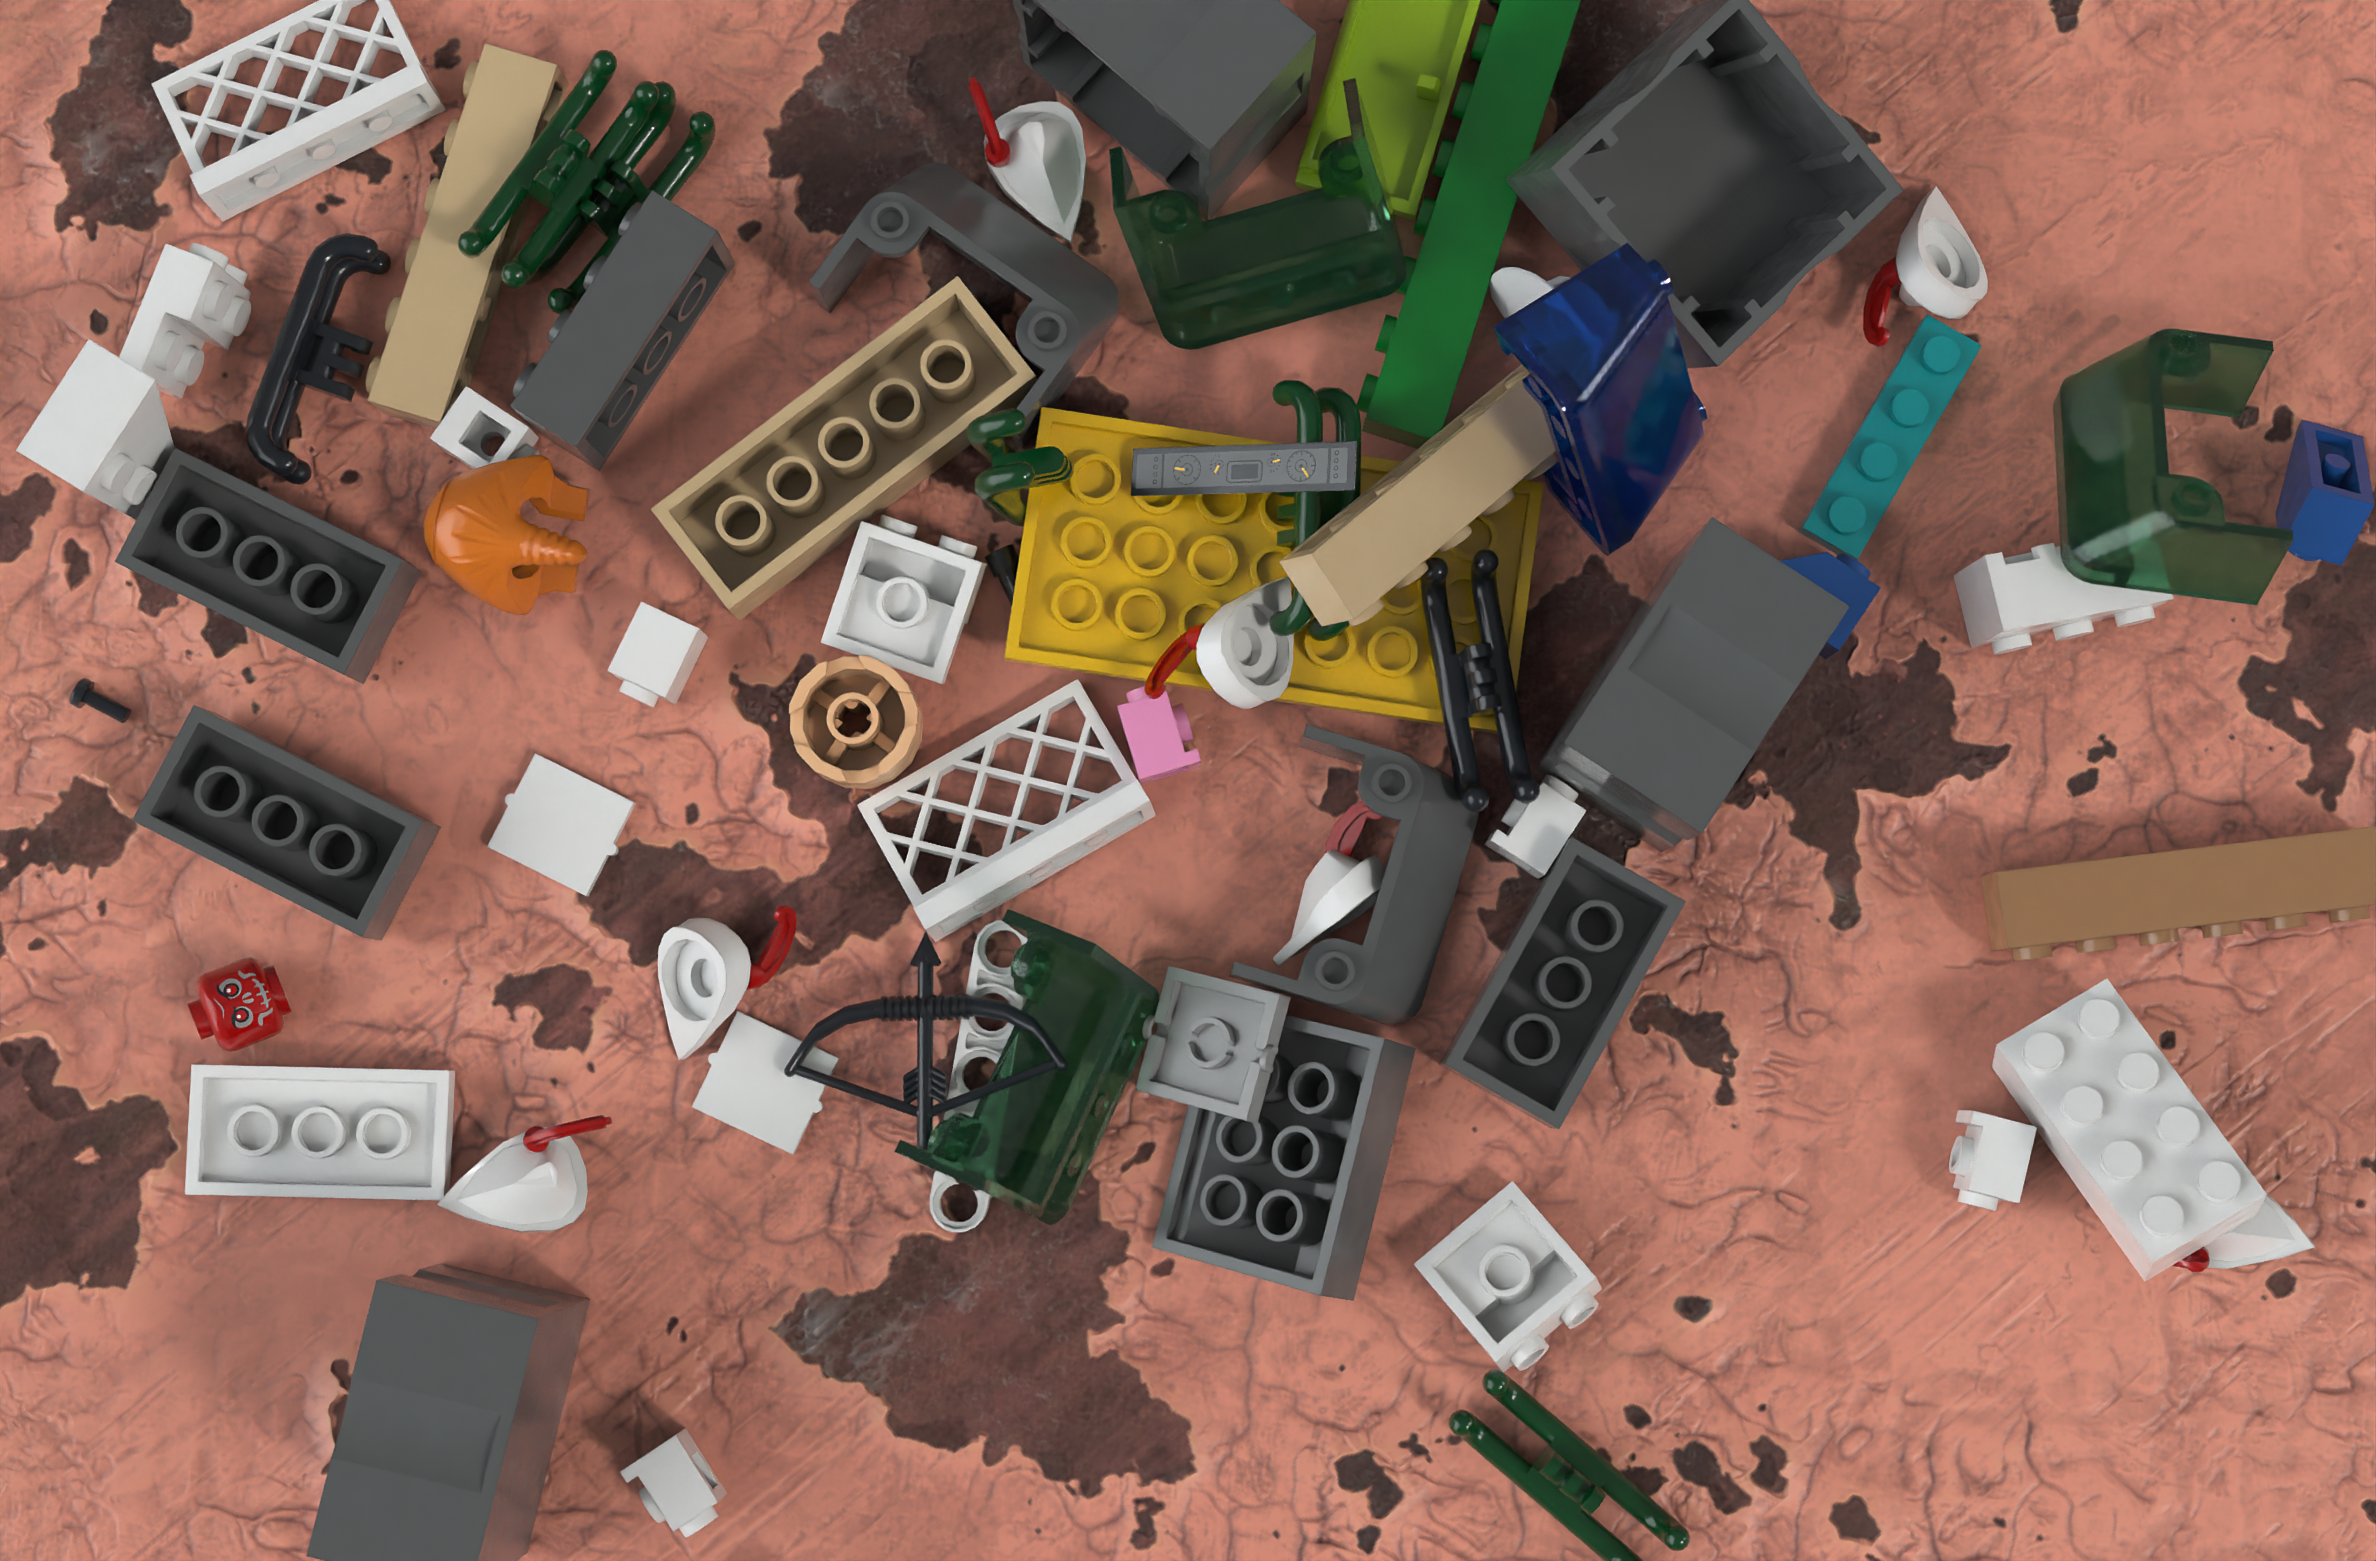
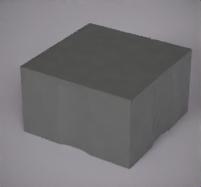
(1178, 82)
(1714, 169)
(1692, 687)
(448, 1419)

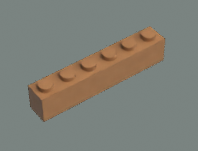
(2181, 890)

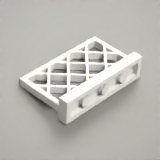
(307, 142)
(1032, 857)

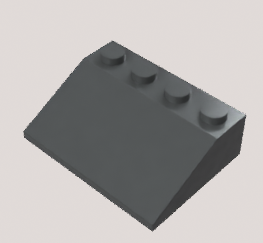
(1305, 1181)

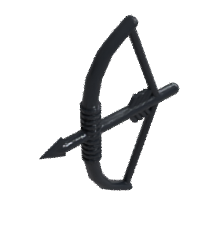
(925, 1080)

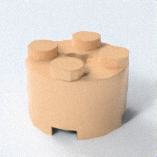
(853, 686)

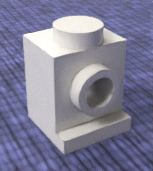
(476, 421)
(1539, 827)
(1990, 1159)
(677, 1484)

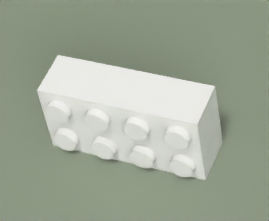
(2127, 1130)

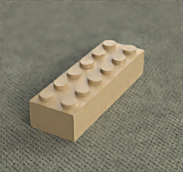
(845, 449)

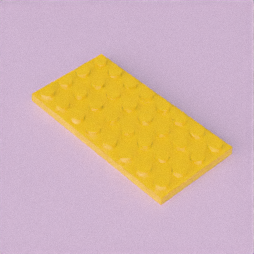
(1125, 575)

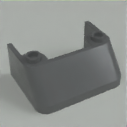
(1068, 296)
(1393, 967)

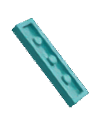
(1889, 438)

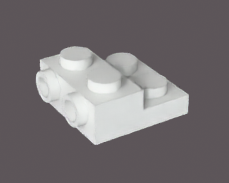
(187, 303)
(904, 598)
(1510, 1279)

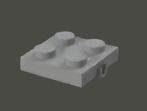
(1212, 1043)

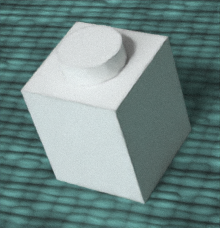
(656, 656)

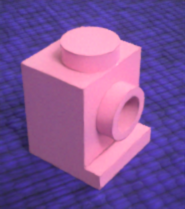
(1156, 736)

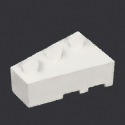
(103, 431)
(2036, 594)

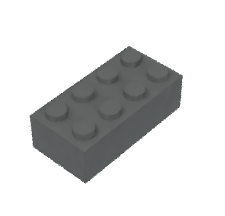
(623, 329)
(268, 565)
(286, 823)
(1562, 983)

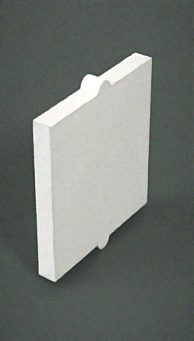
(561, 825)
(750, 1086)

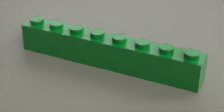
(1466, 220)

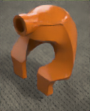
(481, 536)

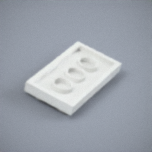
(320, 1132)

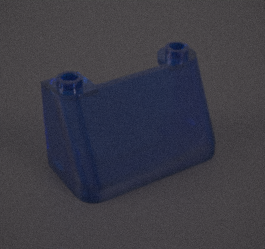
(1610, 390)

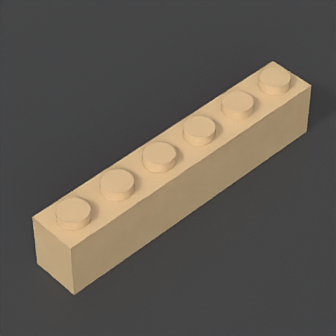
(451, 298)
(1423, 505)

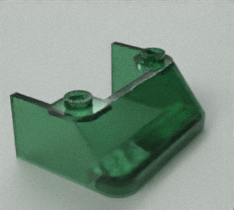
(1268, 260)
(2117, 502)
(1041, 1134)

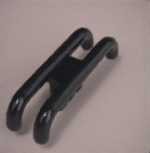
(310, 351)
(1476, 682)

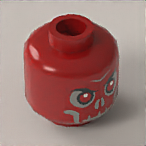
(239, 1004)

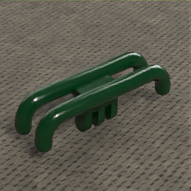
(559, 171)
(624, 188)
(1012, 469)
(1314, 508)
(1566, 1475)

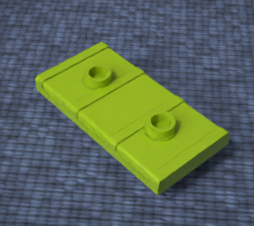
(1406, 73)

